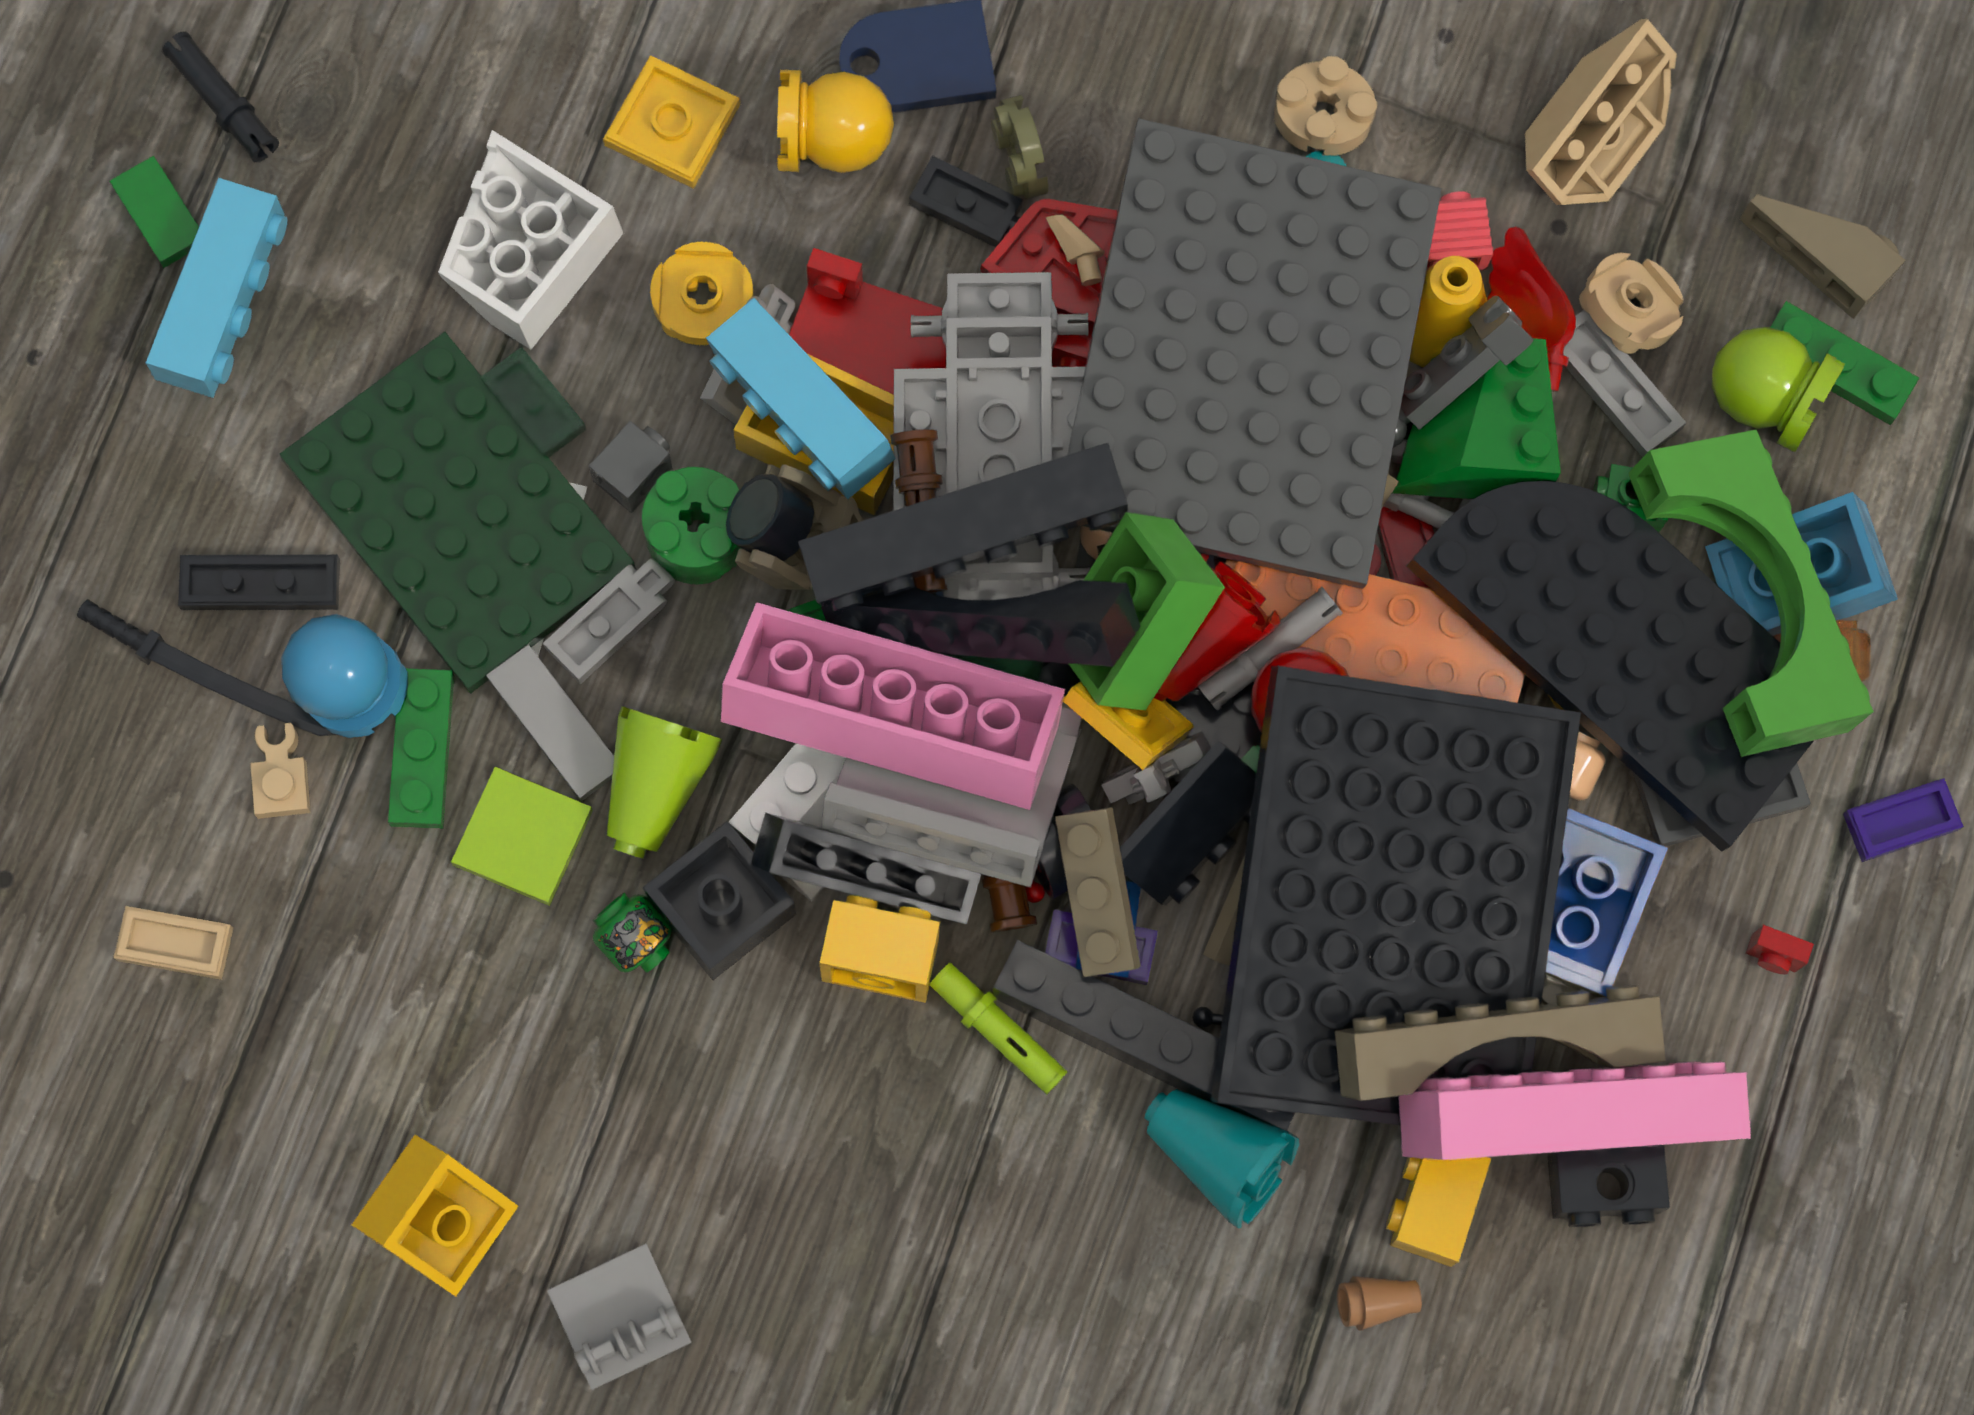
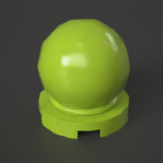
(1770, 381)

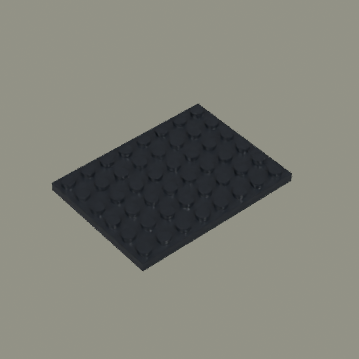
(1387, 873)

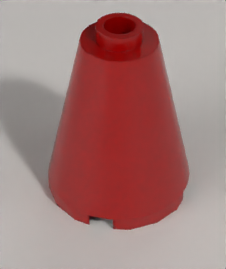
(1225, 634)

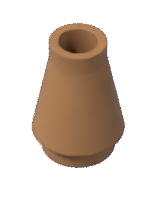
(1373, 1301)

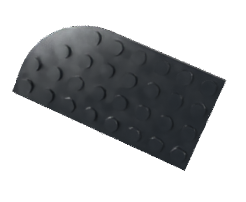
(1616, 632)

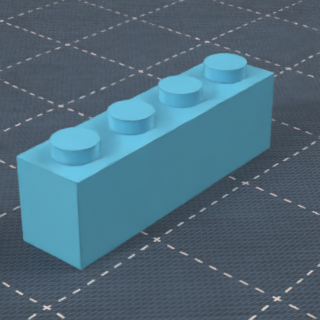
(217, 288)
(800, 399)

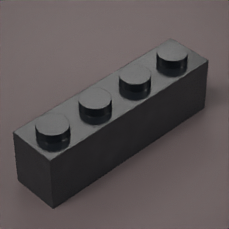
(863, 868)

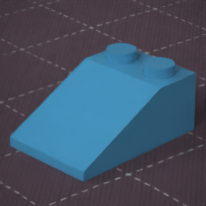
(1841, 551)

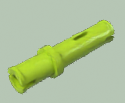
(996, 1026)

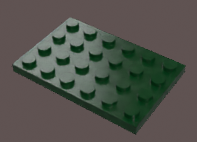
(456, 511)

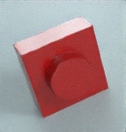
(1778, 950)

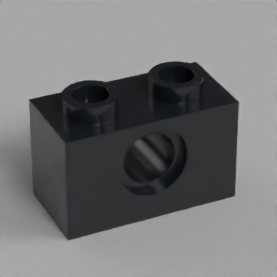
(1638, 1170)

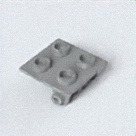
(619, 1316)

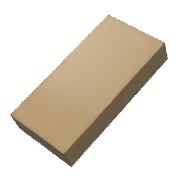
(173, 942)

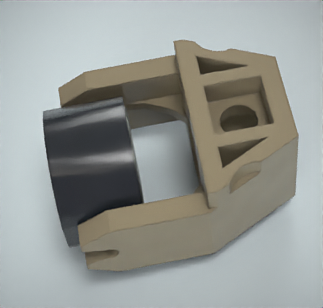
(778, 512)

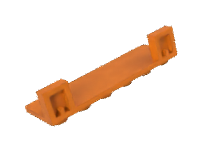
(1394, 634)

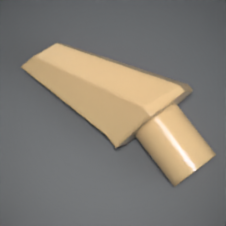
(1077, 248)

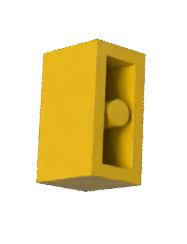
(1437, 1207)

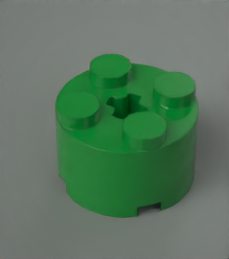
(672, 506)

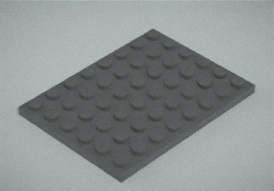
(1256, 347)

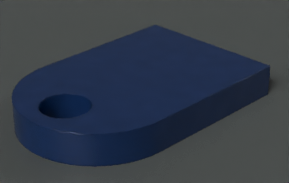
(925, 54)

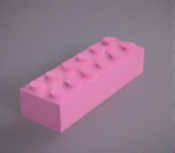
(892, 705)
(1574, 1110)

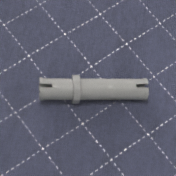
(1289, 635)

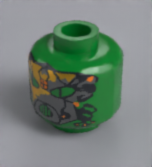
(632, 933)

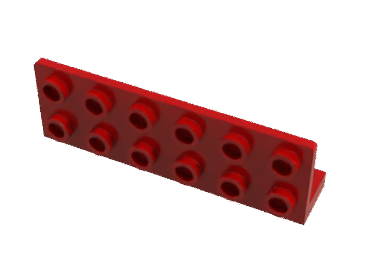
(870, 327)

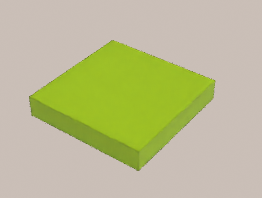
(522, 836)

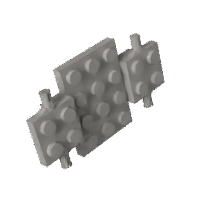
(994, 408)

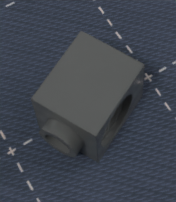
(631, 465)

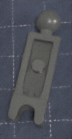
(1492, 337)

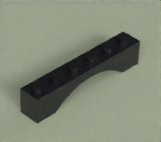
(1066, 624)

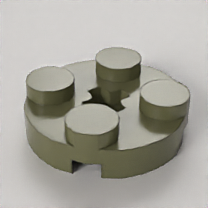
(1017, 133)

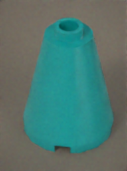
(1221, 1152)

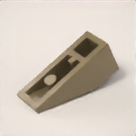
(1832, 253)

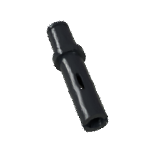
(233, 112)

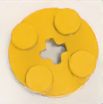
(681, 274)

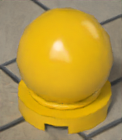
(834, 121)

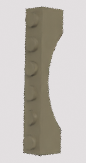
(1398, 1057)

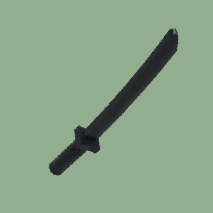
(152, 648)

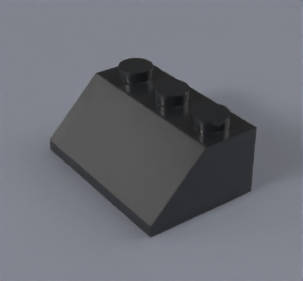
(1190, 826)

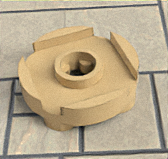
(1330, 83)
(1627, 325)

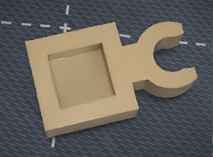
(280, 781)

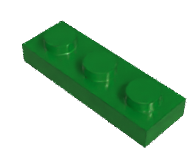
(1866, 378)
(422, 751)

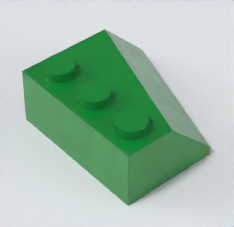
(1488, 435)

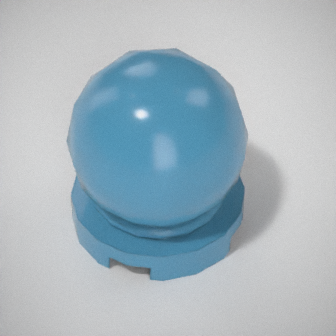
(343, 675)

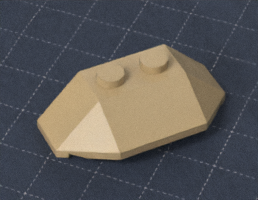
(1602, 117)

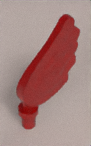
(1534, 297)

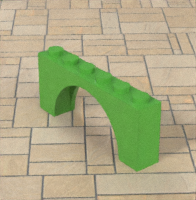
(1734, 491)

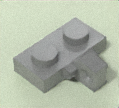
(1153, 781)

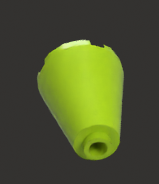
(653, 778)

